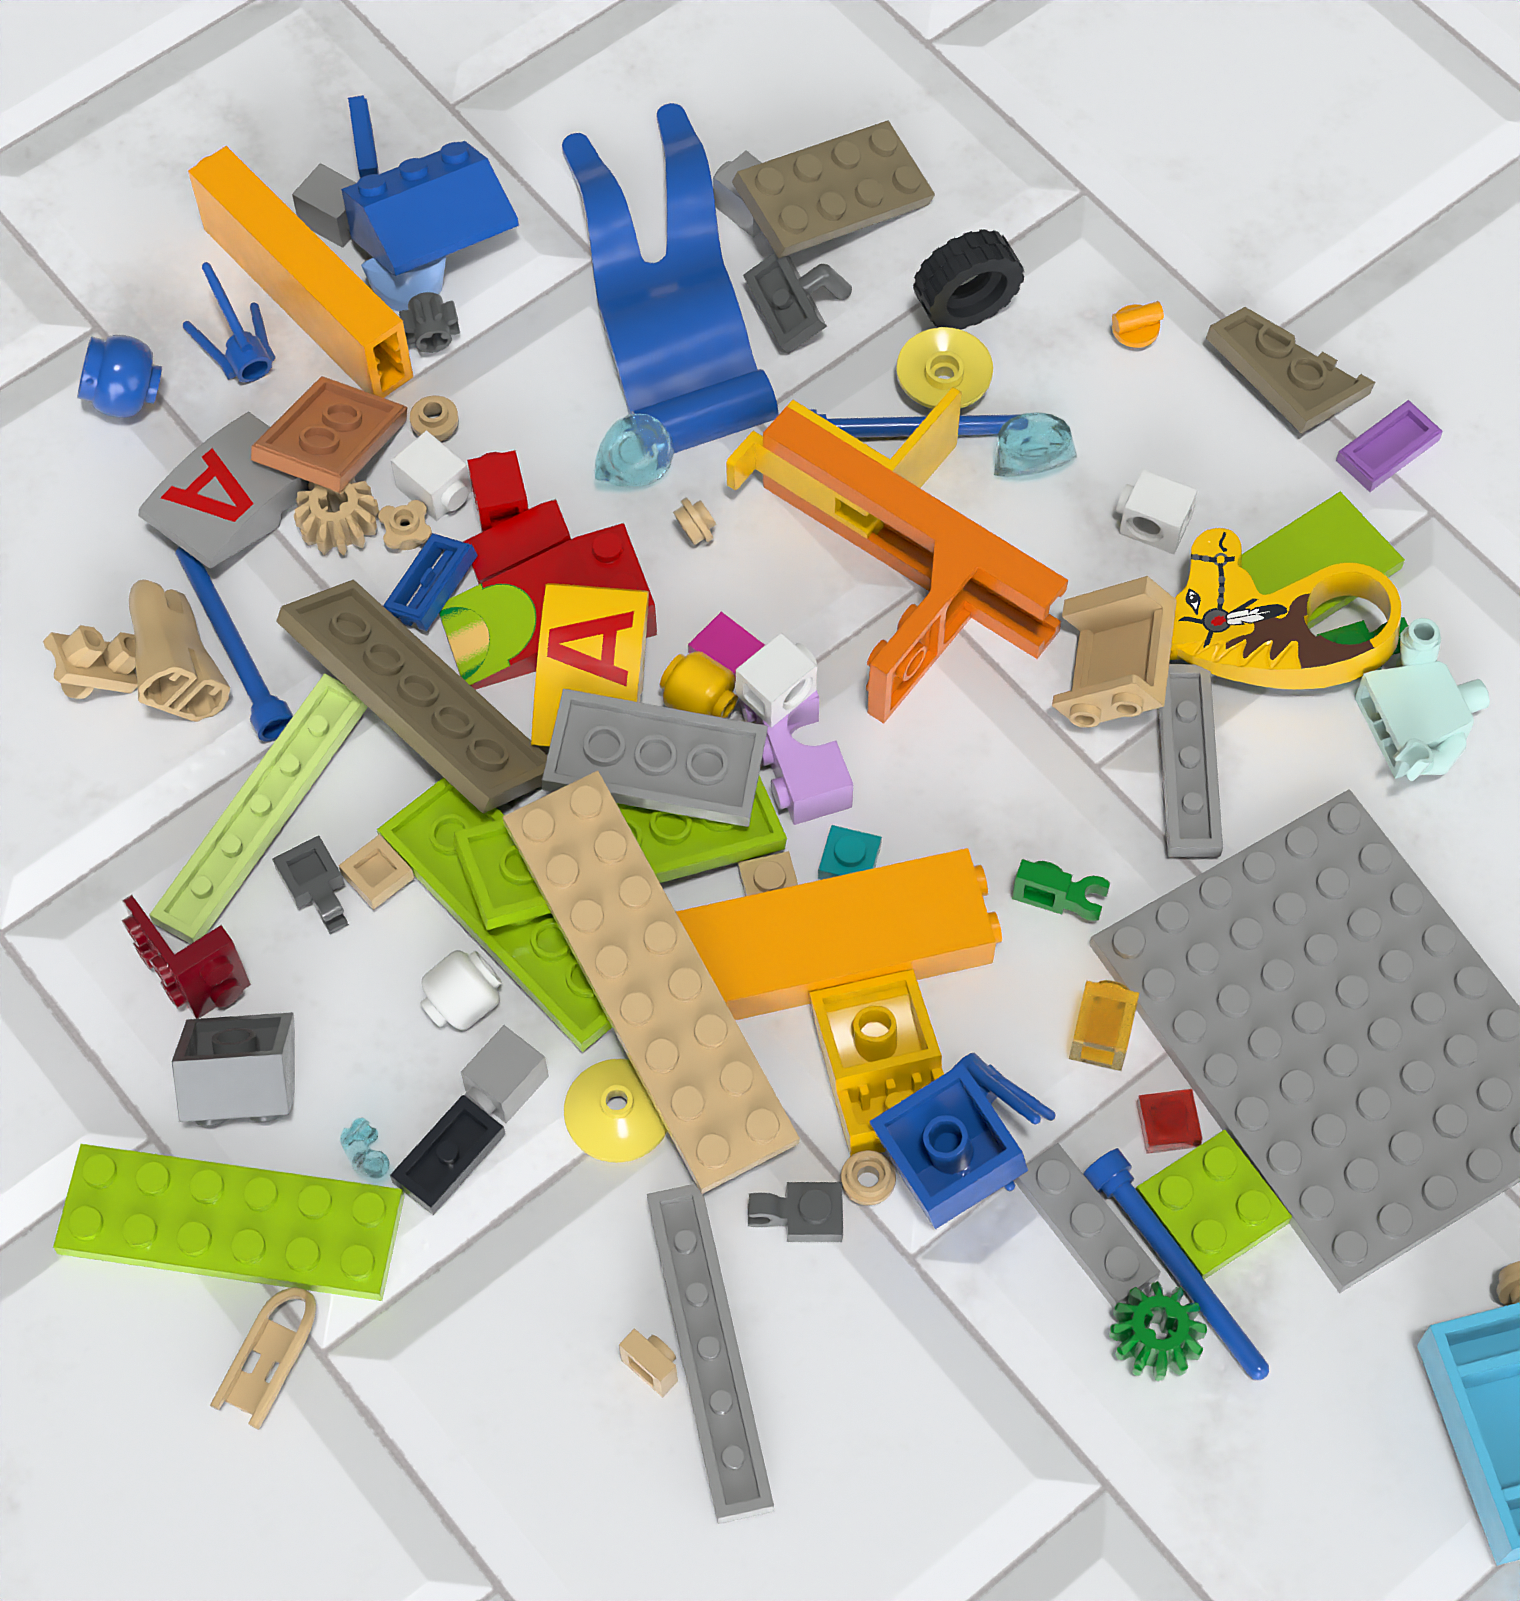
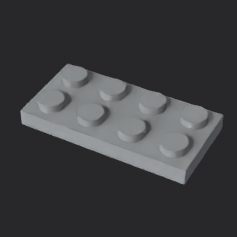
(657, 756)

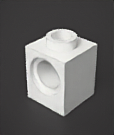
(1156, 510)
(777, 679)

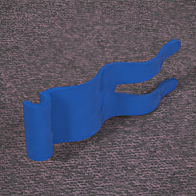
(675, 319)

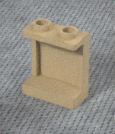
(1119, 652)

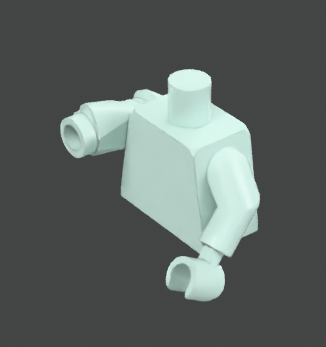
(1418, 707)

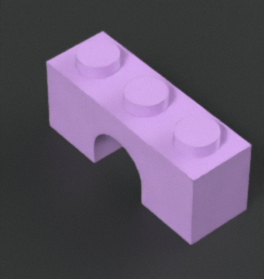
(808, 778)

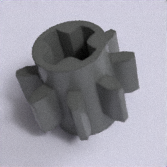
(430, 322)

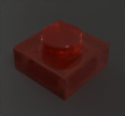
(1169, 1121)

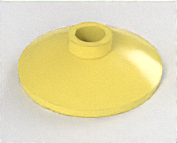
(944, 353)
(607, 1132)

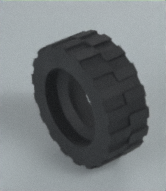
(961, 258)

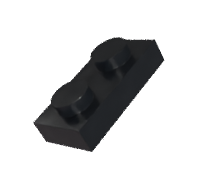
(447, 1154)

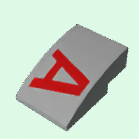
(220, 496)

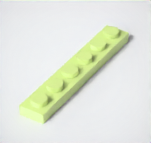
(258, 811)

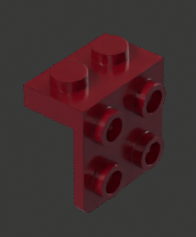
(199, 975)

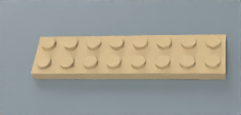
(651, 982)

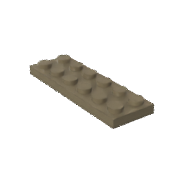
(416, 694)

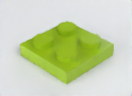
(1214, 1204)

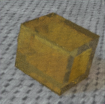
(1104, 1024)

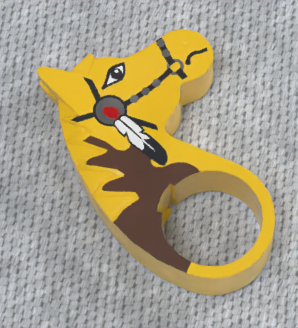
(1266, 638)

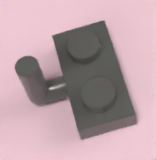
(787, 298)

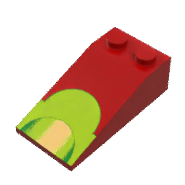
(499, 621)

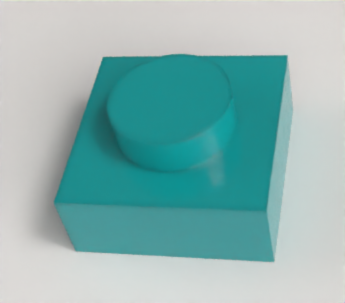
(848, 852)

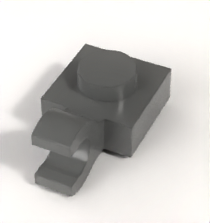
(313, 876)
(809, 1211)

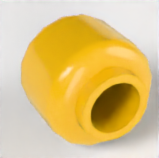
(699, 685)

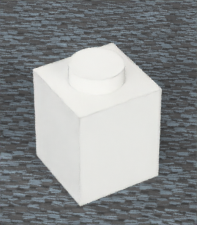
(432, 475)

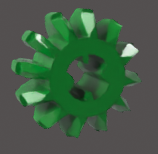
(1141, 1341)

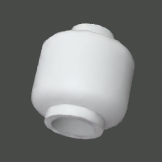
(460, 990)

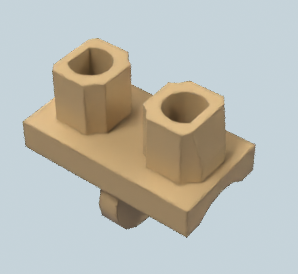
(90, 662)

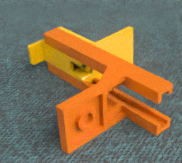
(887, 514)

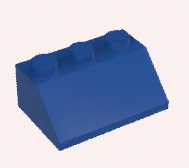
(428, 207)

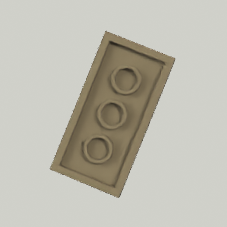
(833, 188)

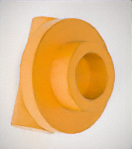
(1137, 324)

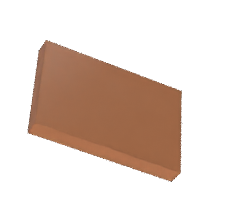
(329, 434)

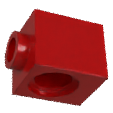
(497, 487)

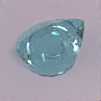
(1033, 445)
(634, 452)

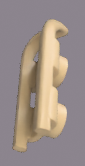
(275, 1345)

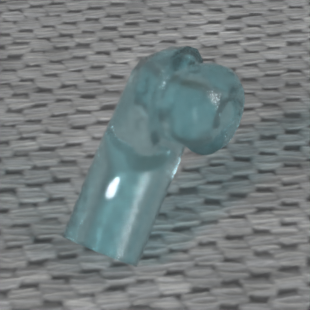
(356, 1145)

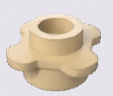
(407, 536)

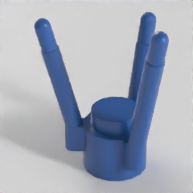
(246, 355)
(996, 1085)

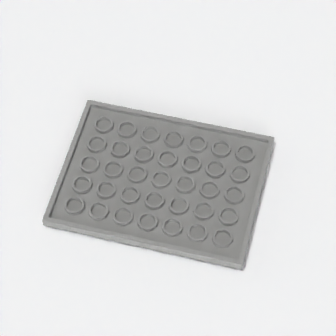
(1335, 1034)

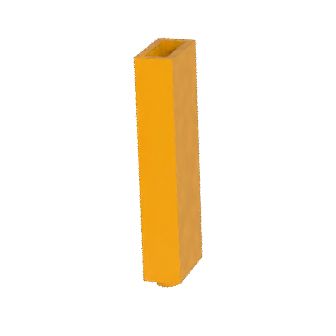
(301, 274)
(844, 930)

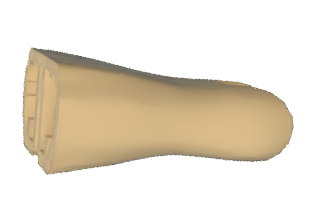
(170, 657)

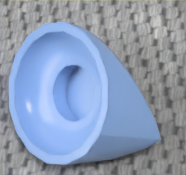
(399, 289)

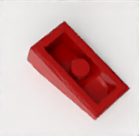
(518, 540)

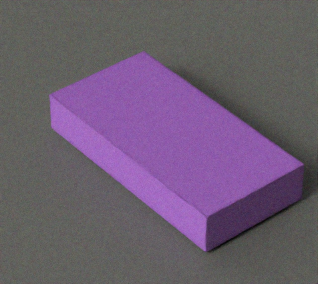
(1389, 445)

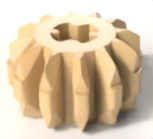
(336, 517)

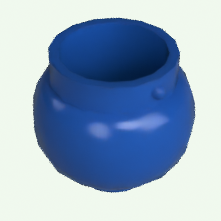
(119, 375)

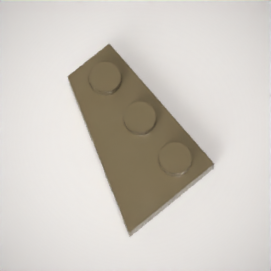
(1288, 376)

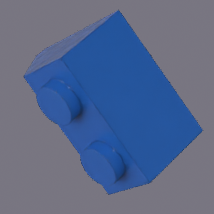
(949, 1145)

